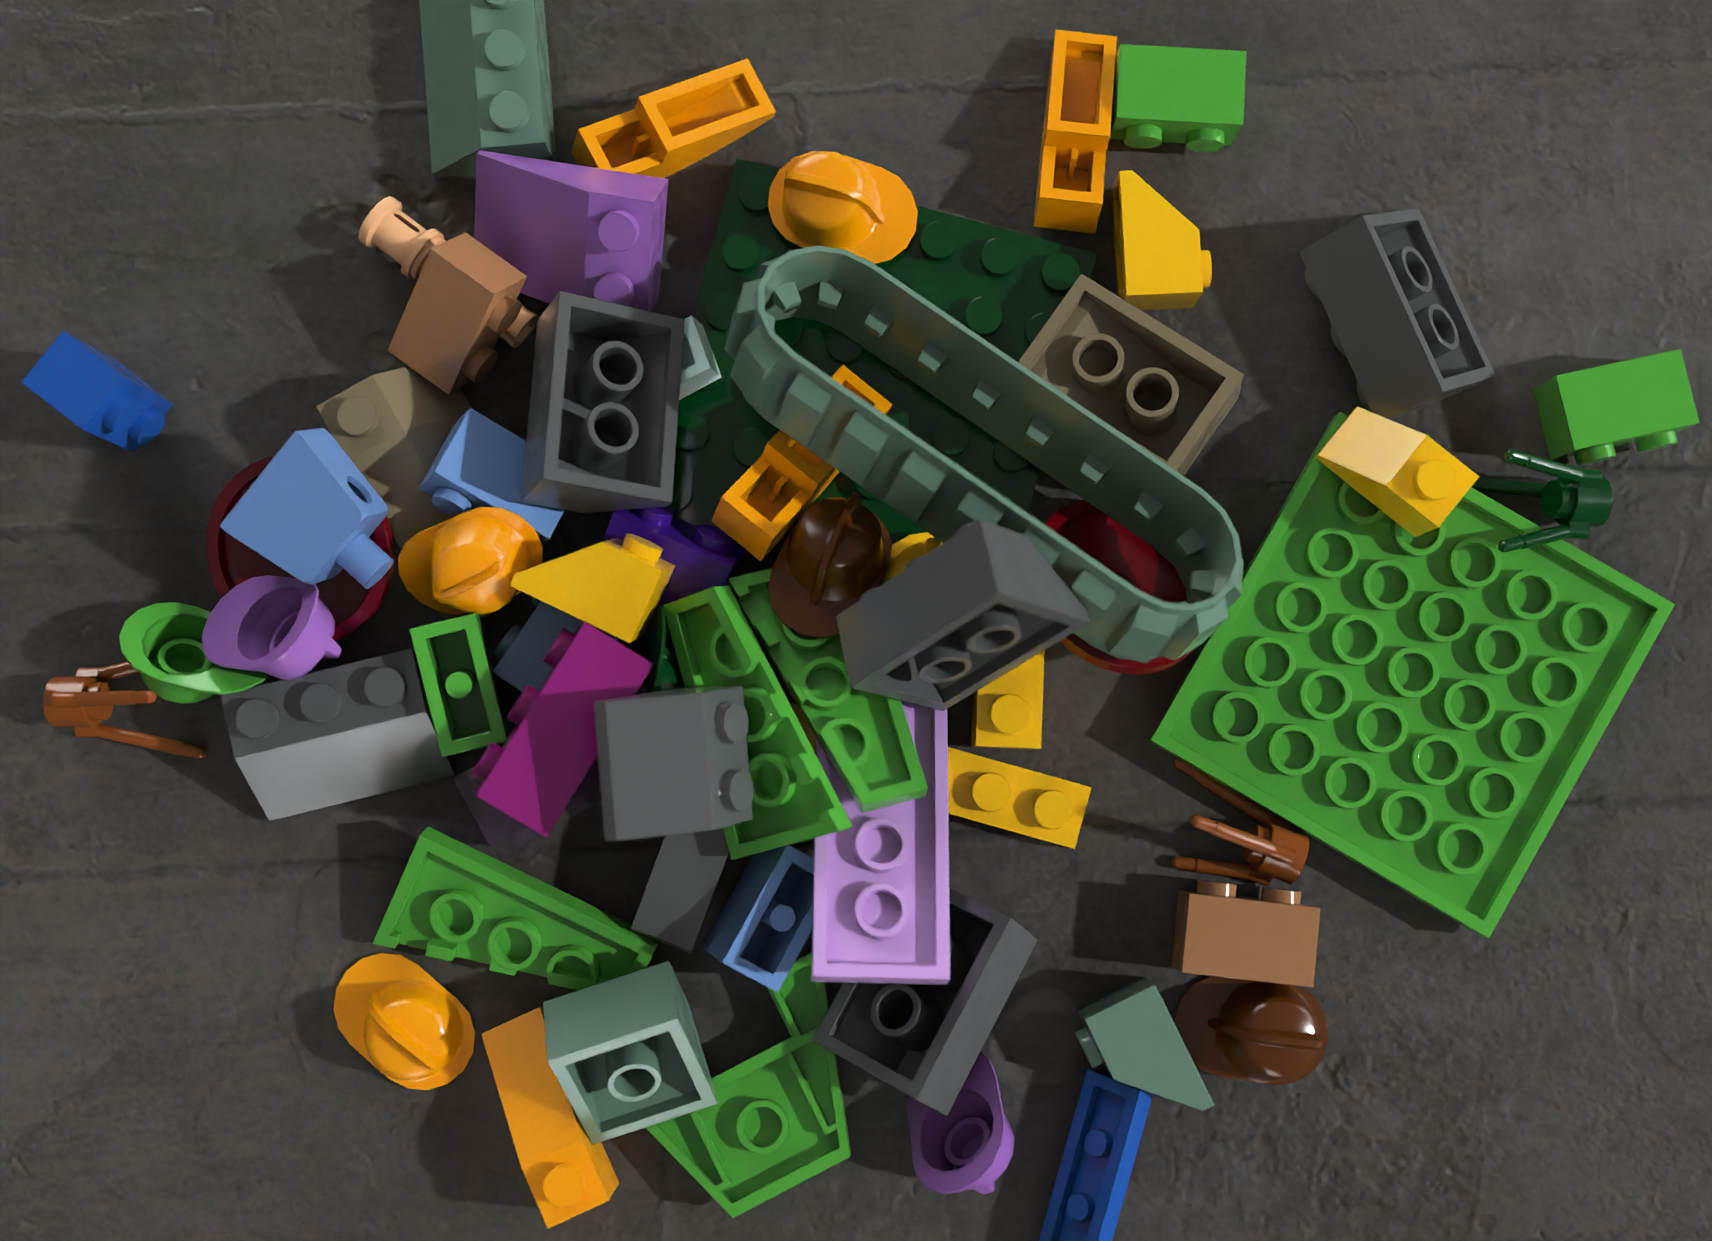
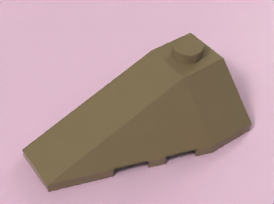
(392, 435)

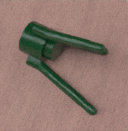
(1574, 500)

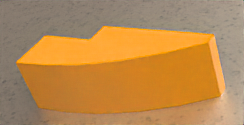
(677, 124)
(1075, 132)
(782, 483)

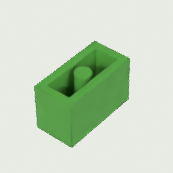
(1178, 96)
(1616, 406)
(460, 684)

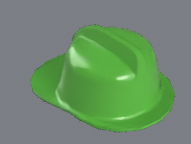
(168, 653)

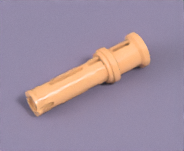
(410, 245)

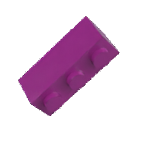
(557, 727)

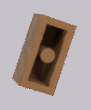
(458, 313)
(1246, 936)

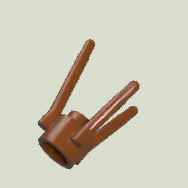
(86, 700)
(1269, 849)

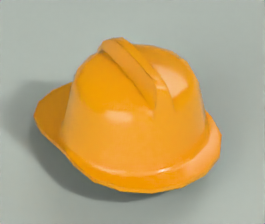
(842, 205)
(469, 561)
(404, 1021)

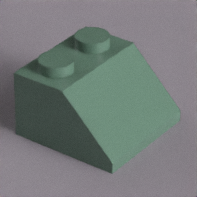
(628, 1053)

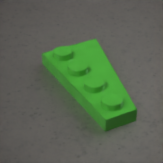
(857, 729)
(790, 786)
(494, 914)

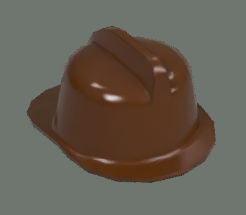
(828, 564)
(1252, 1029)

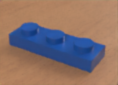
(1096, 1160)

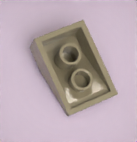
(1134, 373)

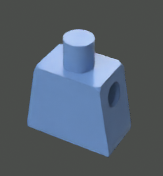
(313, 513)

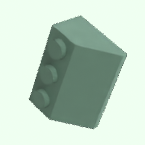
(486, 81)

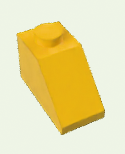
(1155, 249)
(1397, 470)
(604, 584)

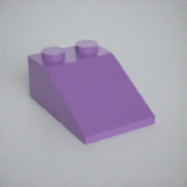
(573, 227)

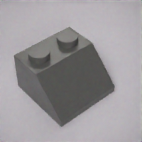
(673, 762)

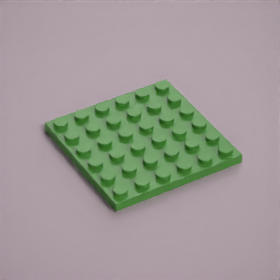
(1413, 688)

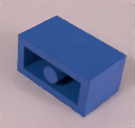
(98, 393)

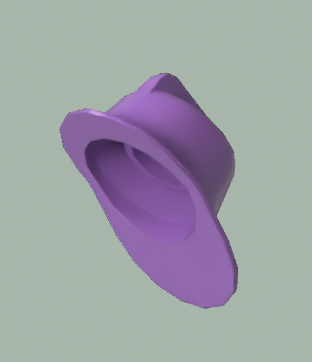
(270, 628)
(968, 1144)

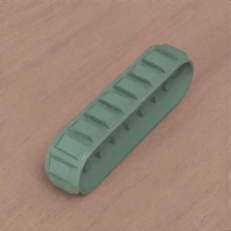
(1008, 405)

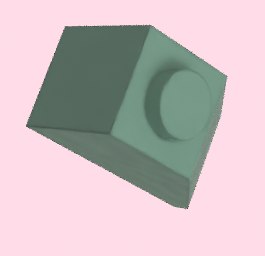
(1141, 1045)

